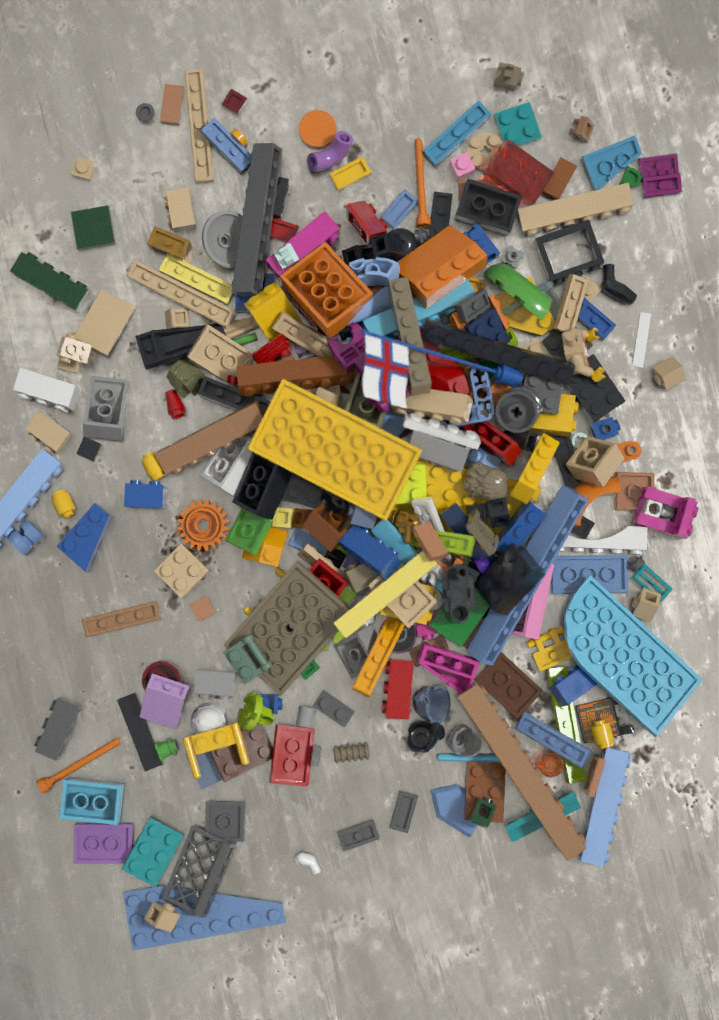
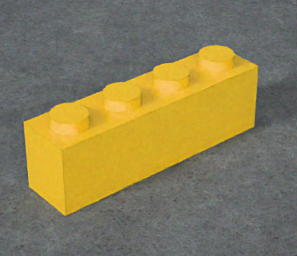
(534, 468)

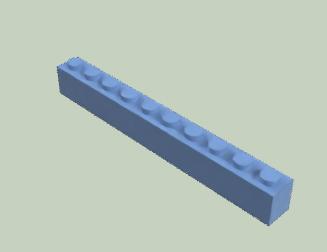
(543, 548)

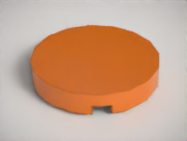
(317, 129)

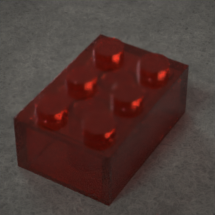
(518, 172)

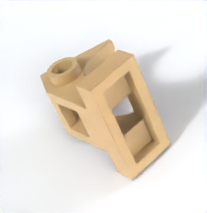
(72, 353)

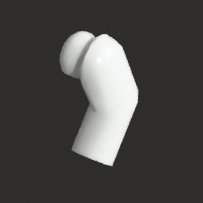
(308, 860)

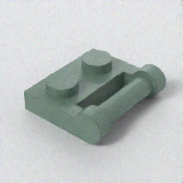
(242, 661)

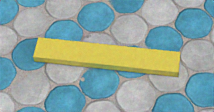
(384, 594)

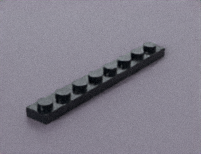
(497, 351)

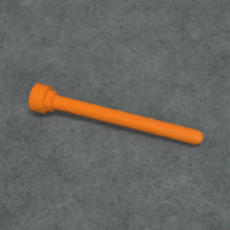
(422, 218)
(46, 783)

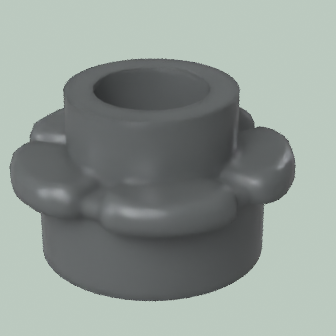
(635, 563)

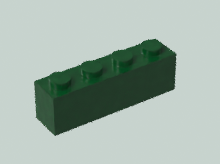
(49, 281)

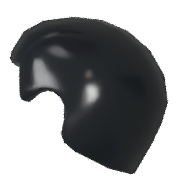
(334, 502)

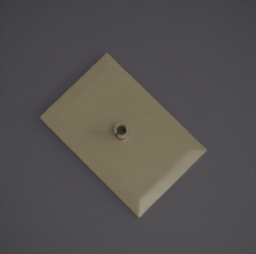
(306, 606)

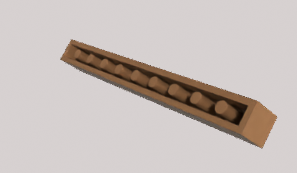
(521, 771)

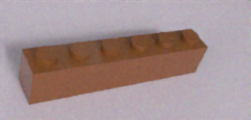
(302, 372)

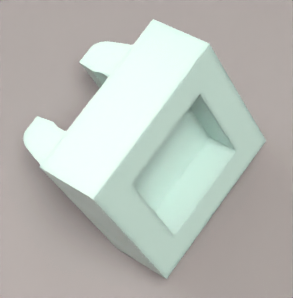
(286, 256)

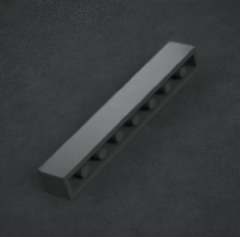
(257, 219)

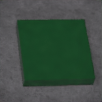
(92, 227)

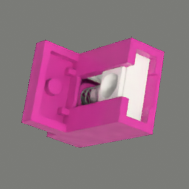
(681, 518)

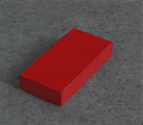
(283, 230)

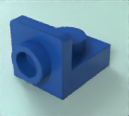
(272, 702)

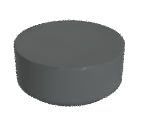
(145, 113)

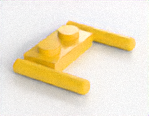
(211, 741)

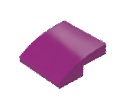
(660, 175)

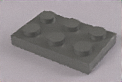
(547, 389)

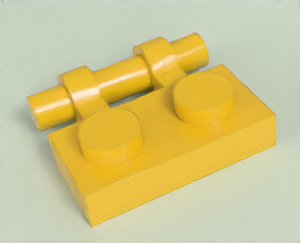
(550, 655)

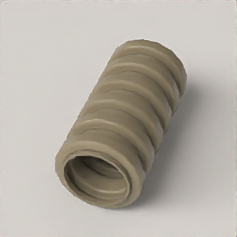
(351, 752)

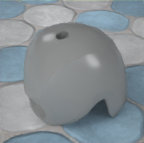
(463, 741)

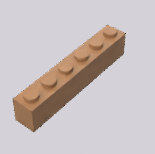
(210, 438)

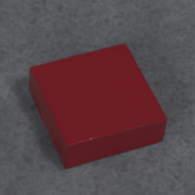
(234, 102)

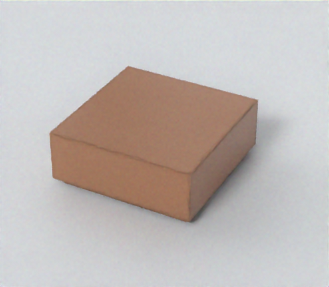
(202, 608)

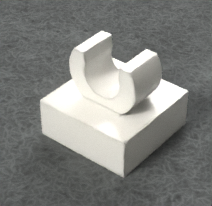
(435, 573)

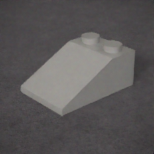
(105, 408)

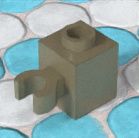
(508, 76)

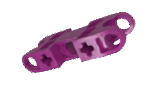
(352, 356)

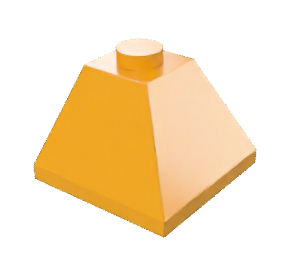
(271, 548)

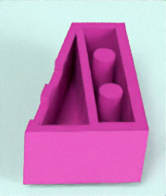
(450, 666)

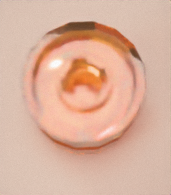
(549, 764)

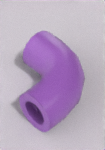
(332, 155)

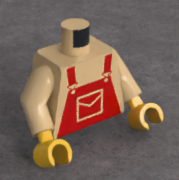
(577, 353)

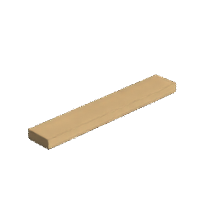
(197, 121)
(181, 294)

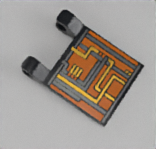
(598, 710)

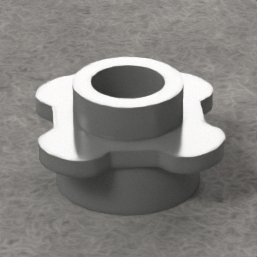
(421, 235)

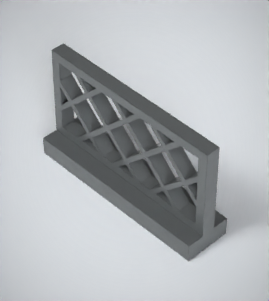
(211, 882)

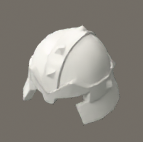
(207, 717)

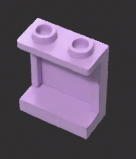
(163, 701)

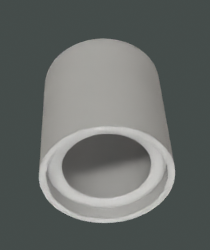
(305, 716)

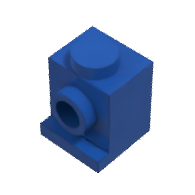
(598, 431)

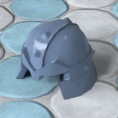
(432, 703)

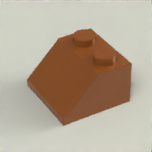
(327, 526)

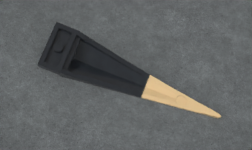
(174, 344)

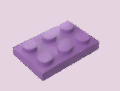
(102, 843)

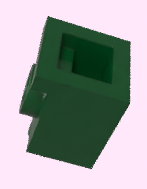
(488, 806)

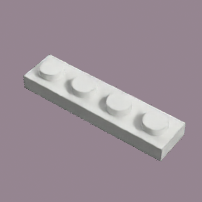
(434, 428)
(427, 512)

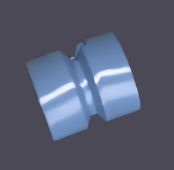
(25, 537)

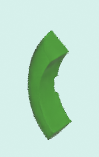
(516, 284)

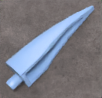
(377, 304)

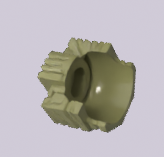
(185, 377)

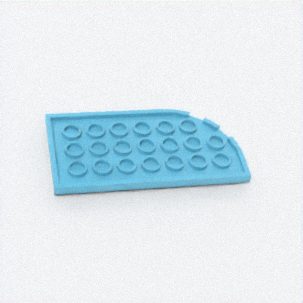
(626, 657)

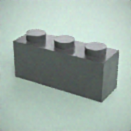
(57, 728)

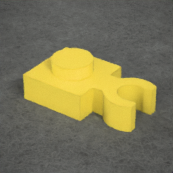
(283, 518)

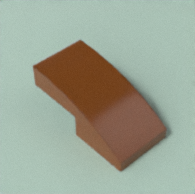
(560, 179)

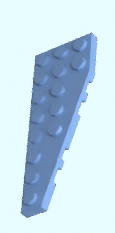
(225, 916)

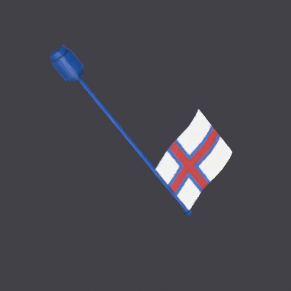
(387, 369)

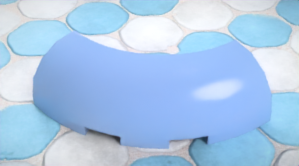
(375, 271)

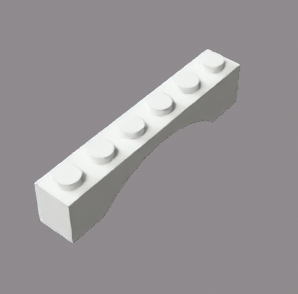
(629, 538)

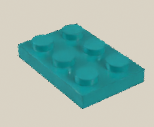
(152, 852)

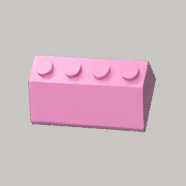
(532, 618)

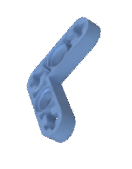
(476, 409)

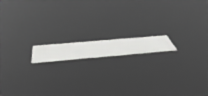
(641, 340)

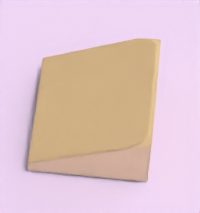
(177, 318)

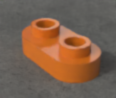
(624, 449)

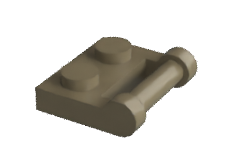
(478, 528)

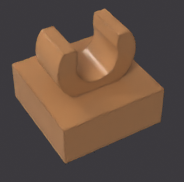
(584, 128)

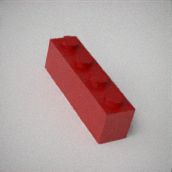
(495, 441)

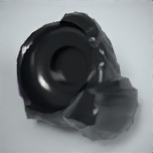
(424, 736)

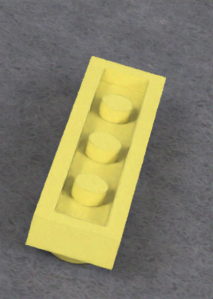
(196, 278)

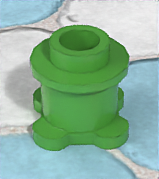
(166, 748)

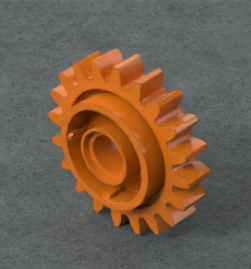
(215, 528)

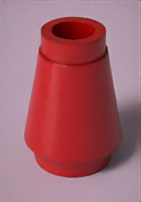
(175, 406)

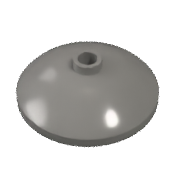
(222, 225)

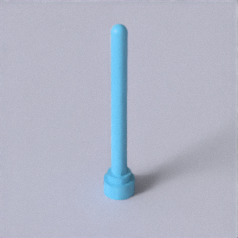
(477, 758)

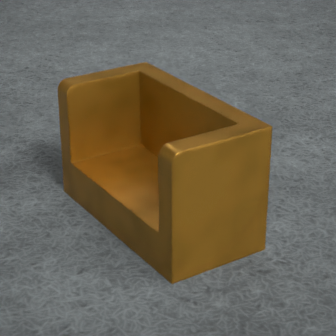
(169, 243)

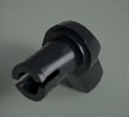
(615, 288)

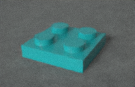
(518, 124)

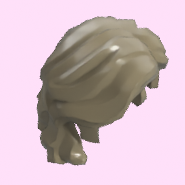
(485, 482)

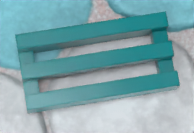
(654, 575)

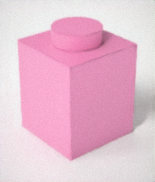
(462, 166)

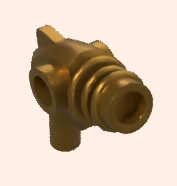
(405, 523)

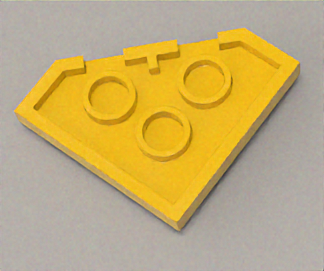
(523, 318)

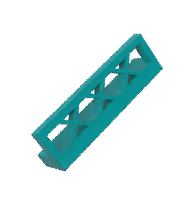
(529, 822)

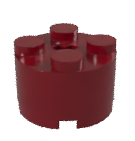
(161, 668)

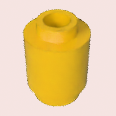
(152, 466)
(63, 504)
(602, 734)

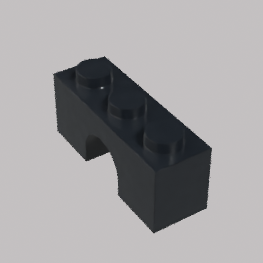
(382, 246)

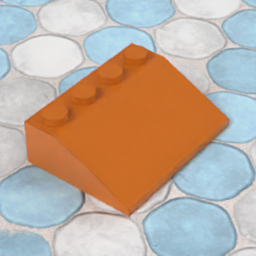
(441, 265)
(326, 289)

